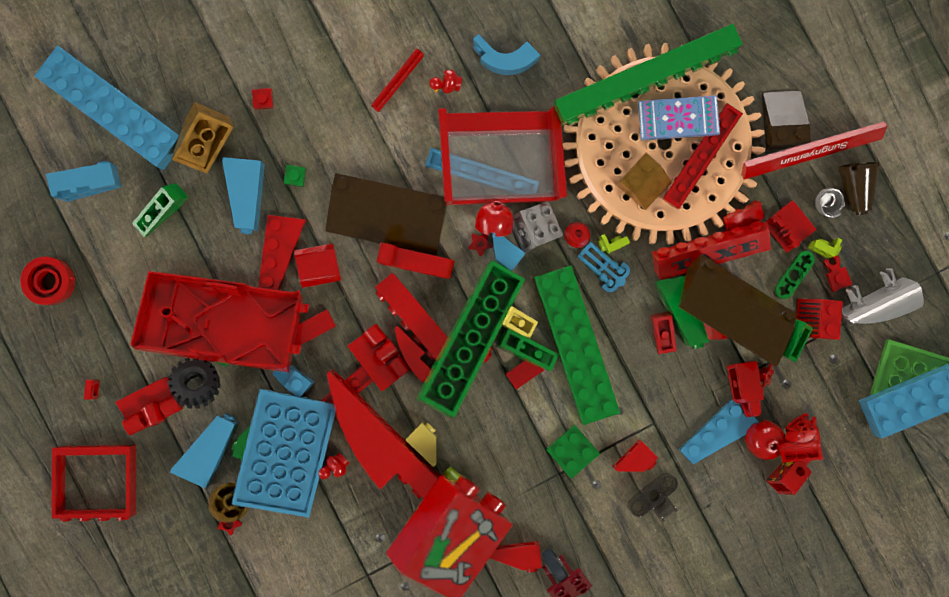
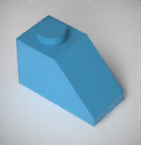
(506, 252)
(294, 381)

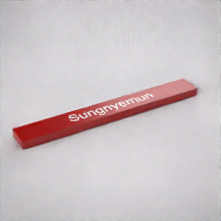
(813, 150)

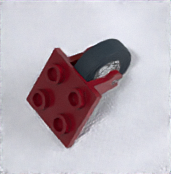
(569, 586)

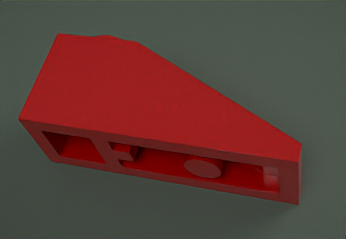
(519, 555)

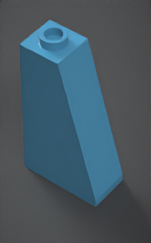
(244, 188)
(206, 453)

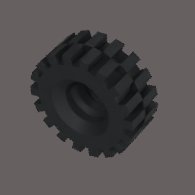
(188, 371)

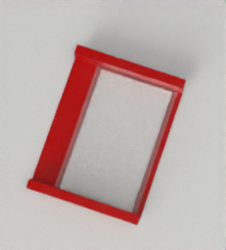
(502, 157)

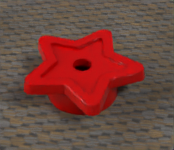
(479, 248)
(766, 374)
(229, 527)

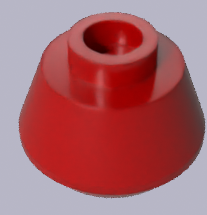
(571, 234)

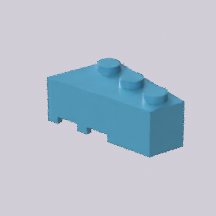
(83, 181)

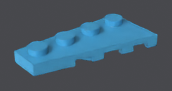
(718, 432)

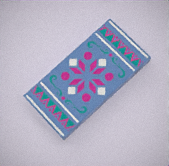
(678, 118)

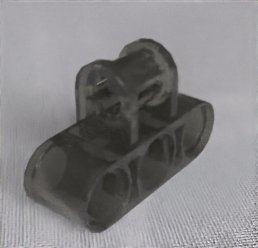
(661, 503)

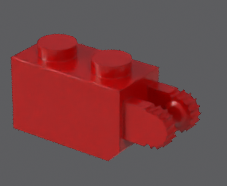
(746, 387)

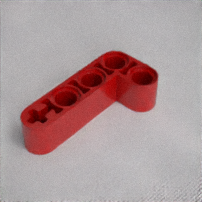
(414, 261)

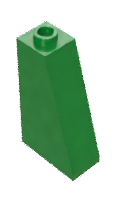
(689, 327)

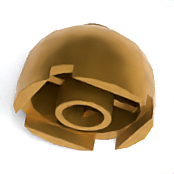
(221, 504)

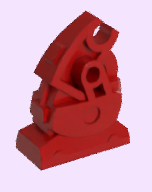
(801, 440)

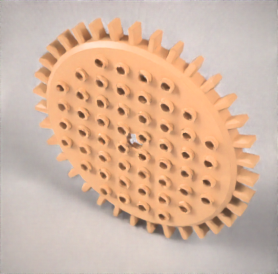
(700, 207)

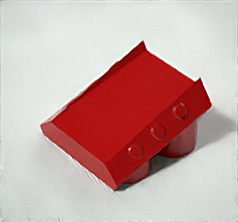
(317, 265)

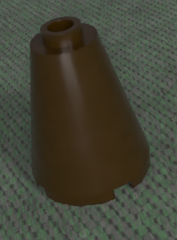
(860, 185)

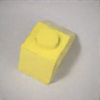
(520, 322)
(425, 442)

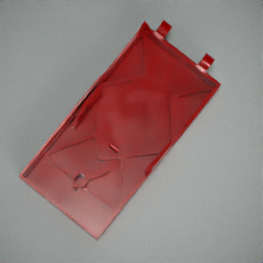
(218, 321)

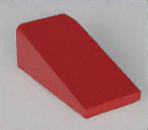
(664, 332)

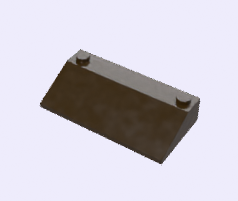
(386, 214)
(737, 309)

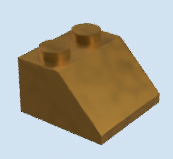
(645, 181)

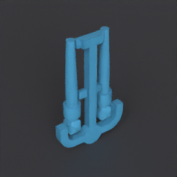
(619, 281)

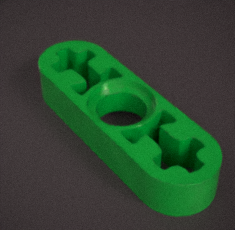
(790, 289)

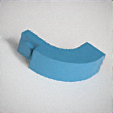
(502, 63)

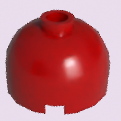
(494, 218)
(764, 440)

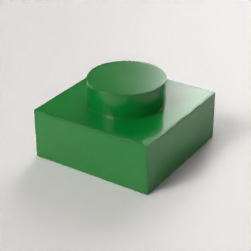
(295, 176)

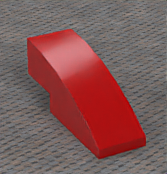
(412, 354)

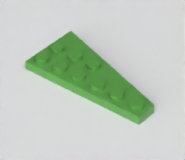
(903, 362)

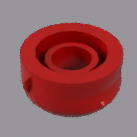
(33, 281)

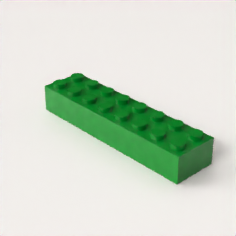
(470, 339)
(576, 345)

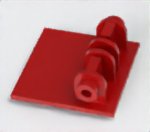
(790, 226)

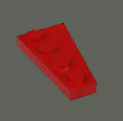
(278, 248)

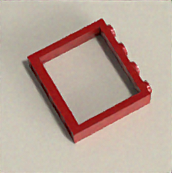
(58, 483)

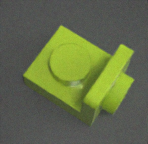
(616, 243)
(823, 248)

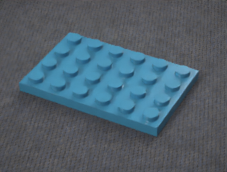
(284, 453)

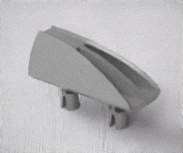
(887, 303)

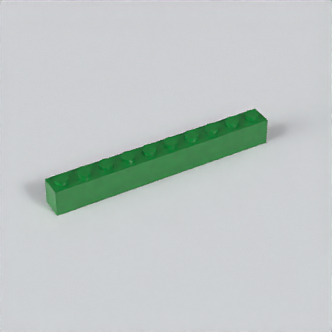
(647, 75)

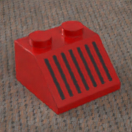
(822, 316)

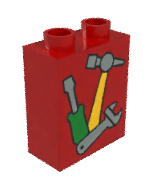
(450, 536)

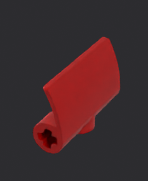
(379, 357)
(148, 406)

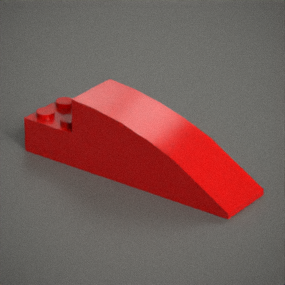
(376, 443)

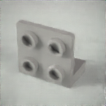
(536, 226)

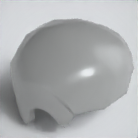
(830, 202)

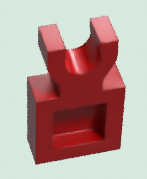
(837, 277)

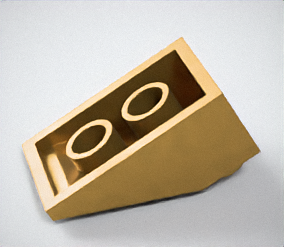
(201, 137)

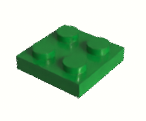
(572, 451)

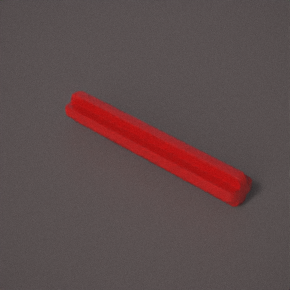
(397, 80)

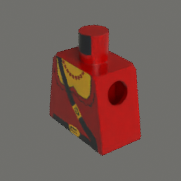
(789, 477)

